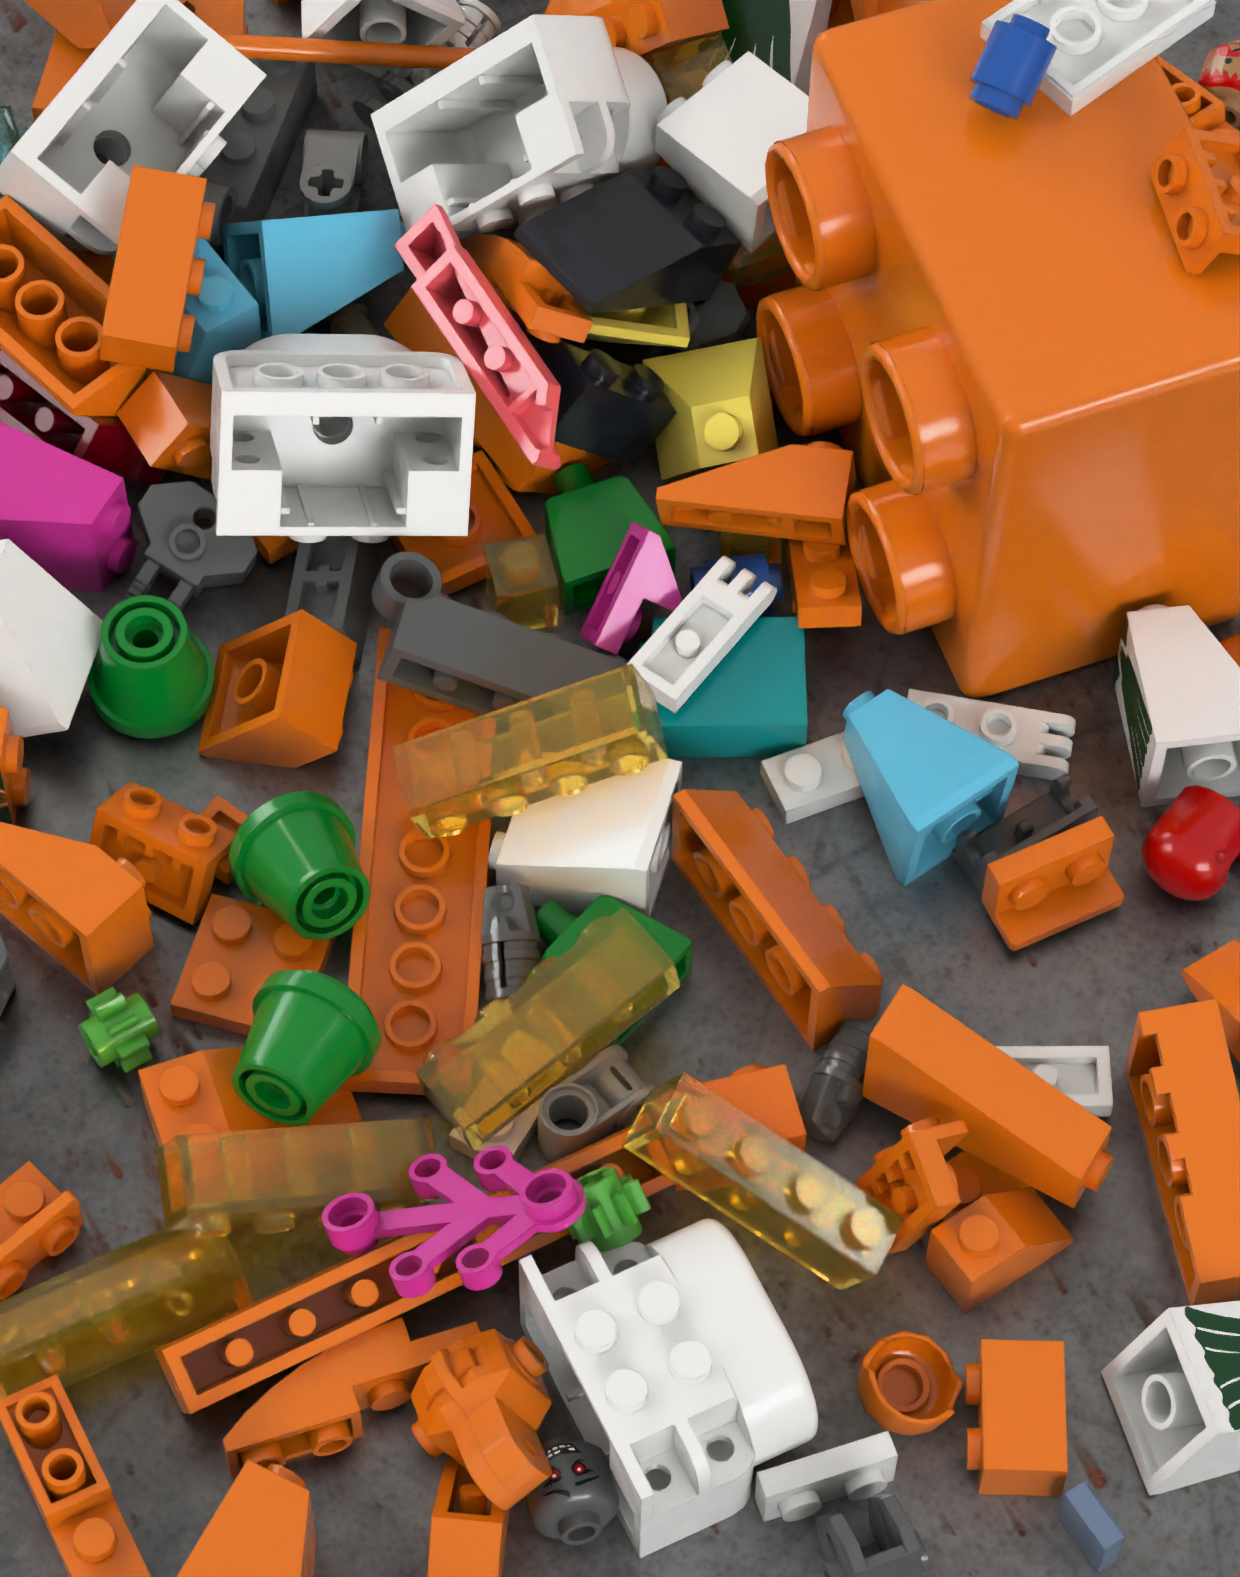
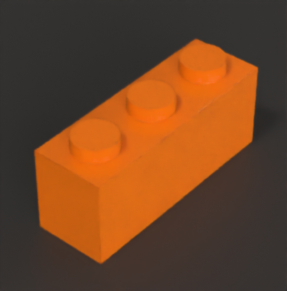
(156, 269)

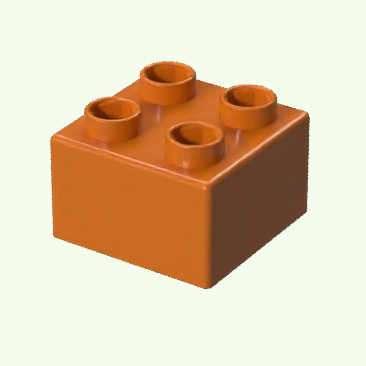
(1004, 351)

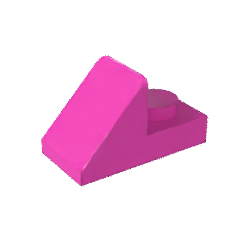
(636, 573)

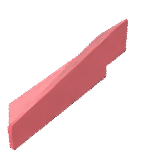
(484, 335)

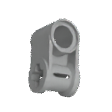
(333, 171)
(598, 1096)

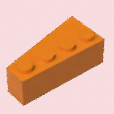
(1191, 1133)

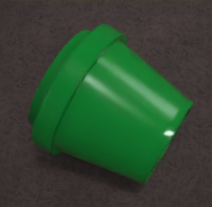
(150, 670)
(301, 864)
(303, 1045)

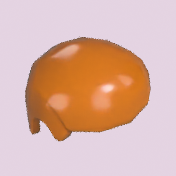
(907, 1384)

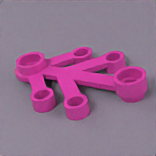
(540, 1203)

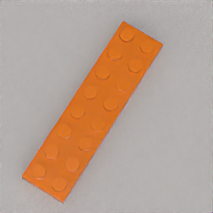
(421, 933)

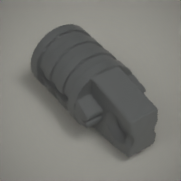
(508, 939)
(837, 1082)

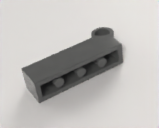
(259, 145)
(467, 653)

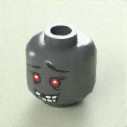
(576, 1493)

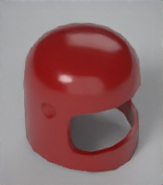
(1193, 844)

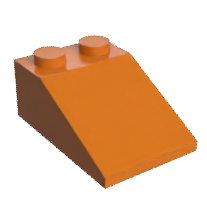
(75, 903)
(198, 1097)

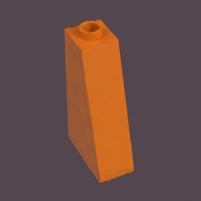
(935, 1066)

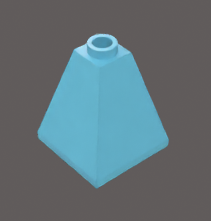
(923, 779)

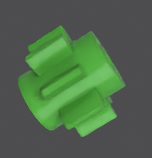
(119, 1029)
(610, 1209)

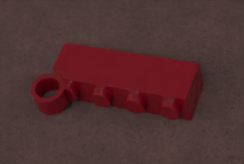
(92, 438)

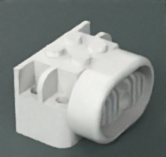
(141, 99)
(521, 125)
(378, 469)
(672, 1372)

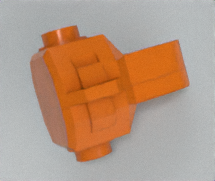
(484, 1411)

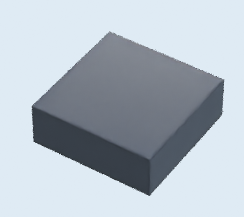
(1091, 1526)

